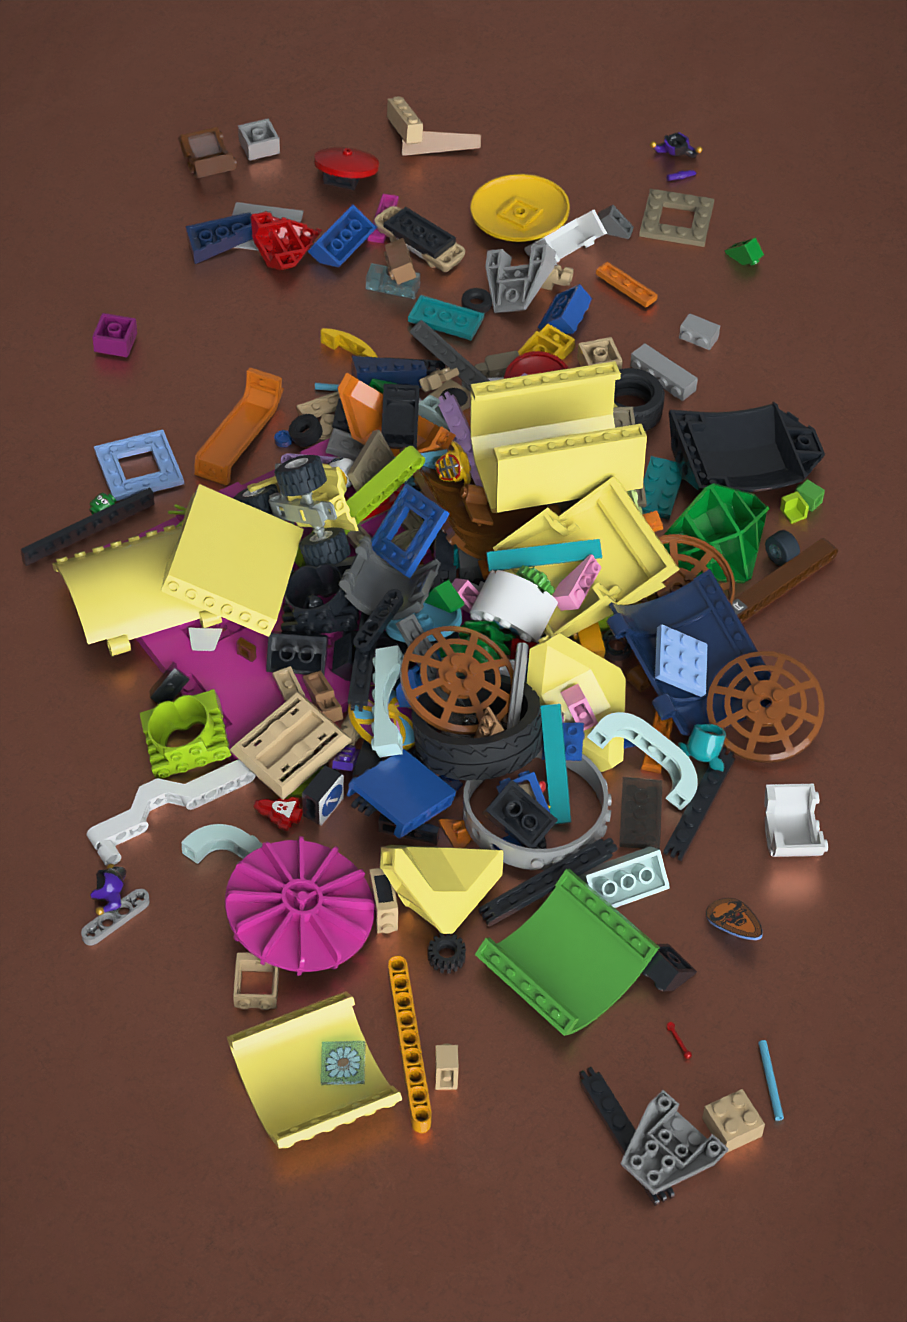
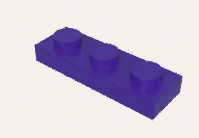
(346, 758)

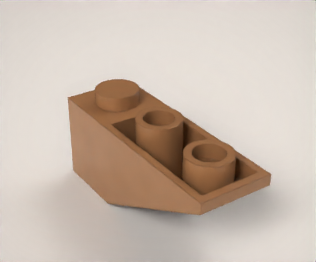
(489, 725)

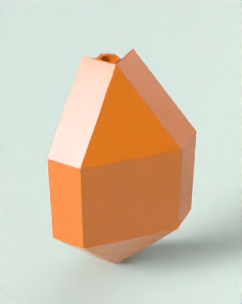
(364, 415)

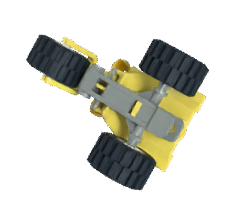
(312, 497)

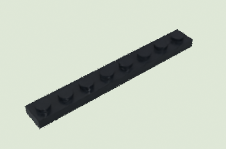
(87, 526)

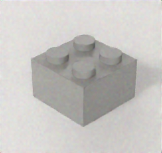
(258, 139)

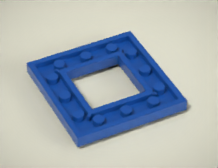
(434, 516)

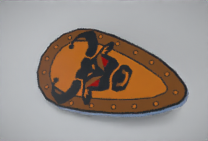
(734, 918)

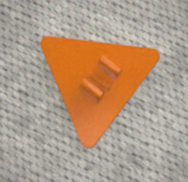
(456, 832)

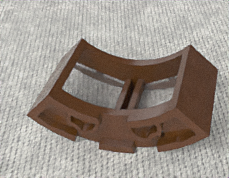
(206, 153)

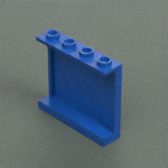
(403, 791)

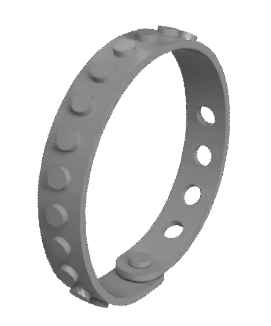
(542, 858)

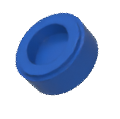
(283, 438)

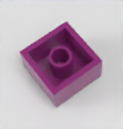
(114, 335)

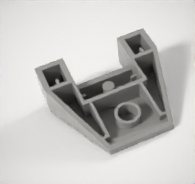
(516, 286)

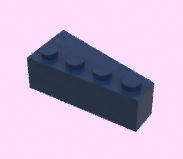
(218, 235)
(390, 370)

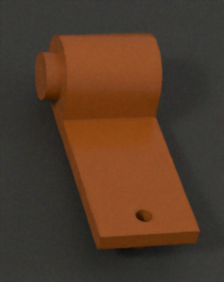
(475, 504)

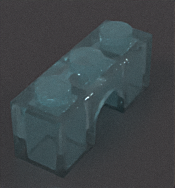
(378, 280)

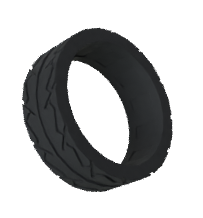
(483, 756)

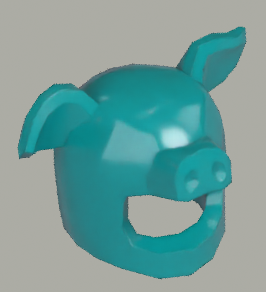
(705, 746)

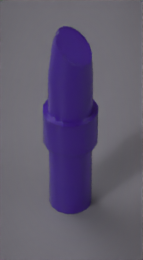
(680, 175)

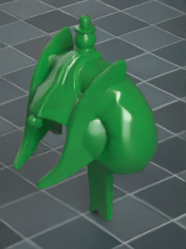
(489, 629)

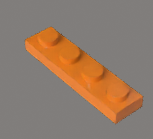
(626, 284)

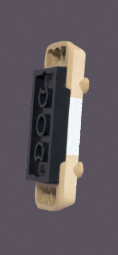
(421, 237)

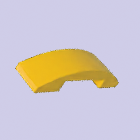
(335, 338)

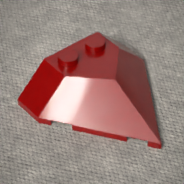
(281, 240)

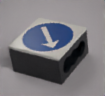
(323, 795)

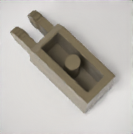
(496, 364)

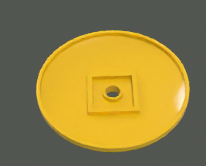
(501, 201)

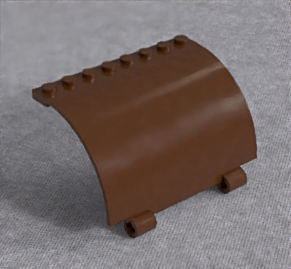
(460, 529)

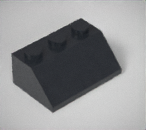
(301, 651)

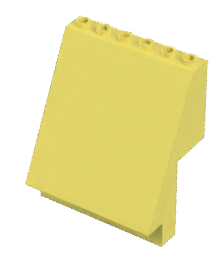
(232, 560)
(631, 561)

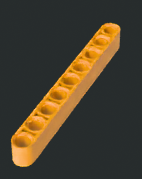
(409, 1051)

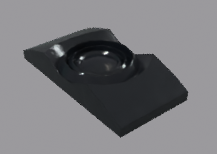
(400, 415)

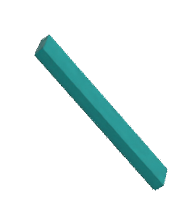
(543, 555)
(556, 763)

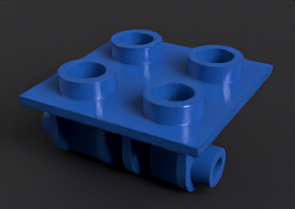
(573, 740)

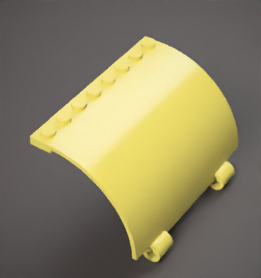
(121, 590)

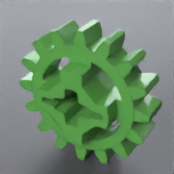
(537, 578)

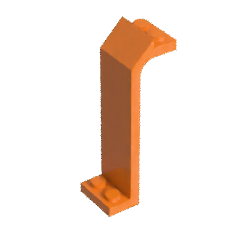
(239, 427)

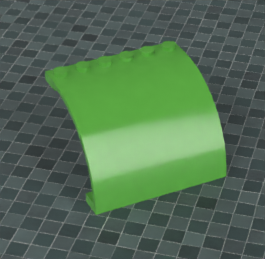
(571, 956)

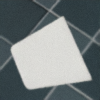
(204, 638)

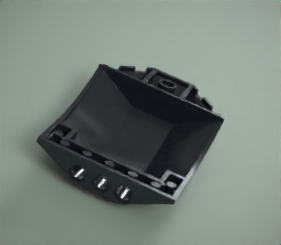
(743, 448)

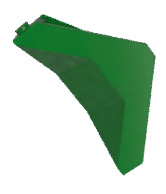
(727, 521)

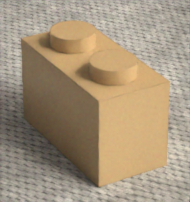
(446, 1067)

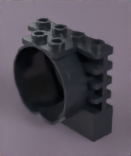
(331, 617)

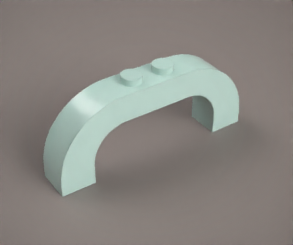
(656, 746)
(218, 837)

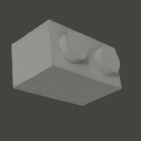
(699, 331)

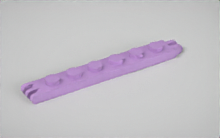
(459, 426)

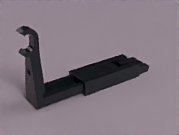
(444, 553)

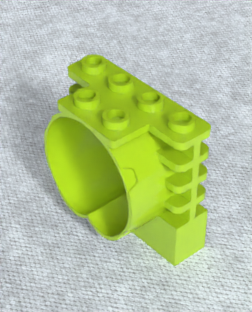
(181, 715)

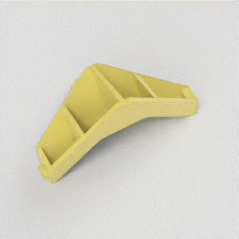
(562, 663)
(441, 881)

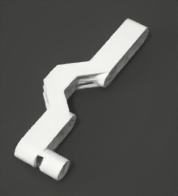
(159, 792)

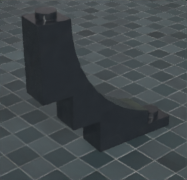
(368, 759)

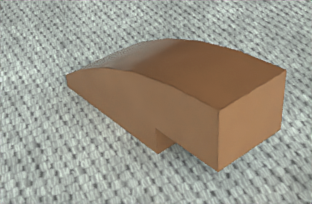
(323, 695)

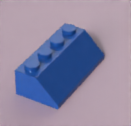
(342, 238)

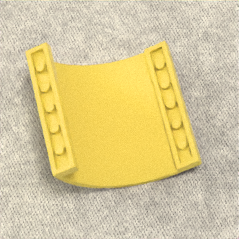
(283, 1072)

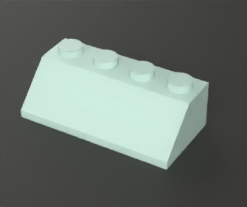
(629, 877)

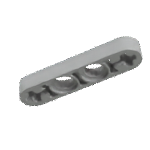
(117, 918)

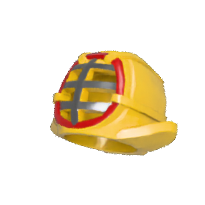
(454, 465)

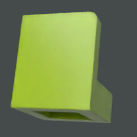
(794, 507)

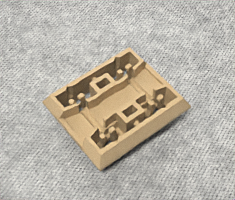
(290, 742)

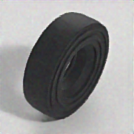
(478, 293)

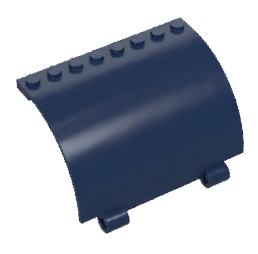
(701, 613)

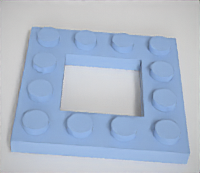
(120, 488)

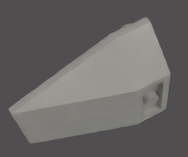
(668, 1147)

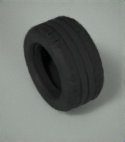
(645, 386)

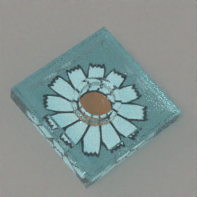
(343, 1062)

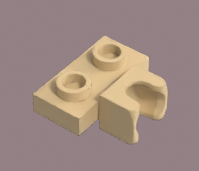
(435, 378)

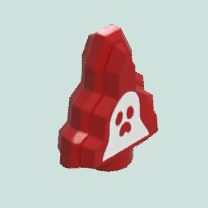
(281, 811)

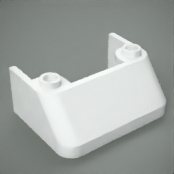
(573, 235)

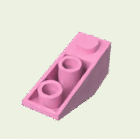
(576, 585)

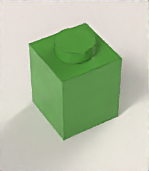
(811, 494)

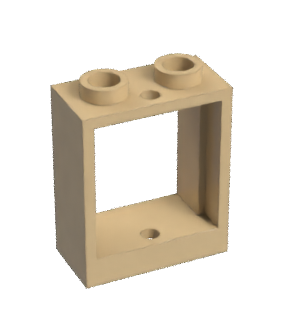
(249, 962)

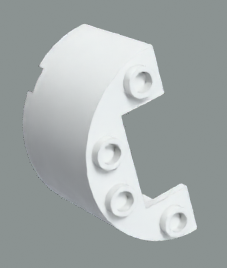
(514, 604)
(792, 822)

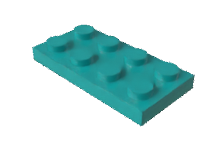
(446, 317)
(661, 486)

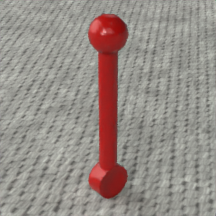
(671, 1027)

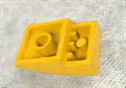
(550, 341)

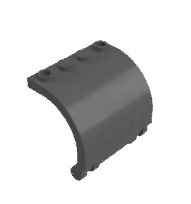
(372, 578)

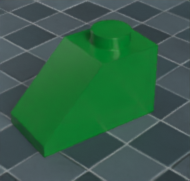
(745, 252)

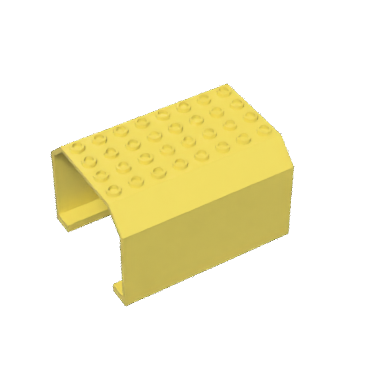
(552, 437)

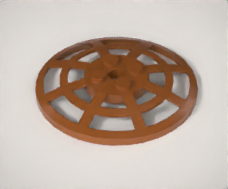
(683, 576)
(451, 683)
(767, 716)

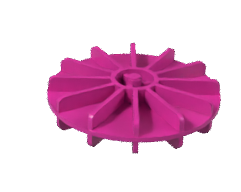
(299, 905)

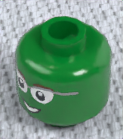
(101, 502)

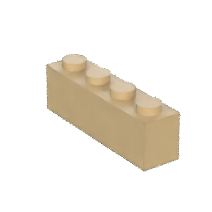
(404, 120)

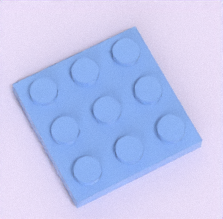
(681, 660)

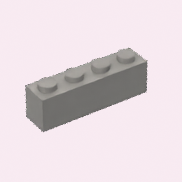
(670, 375)

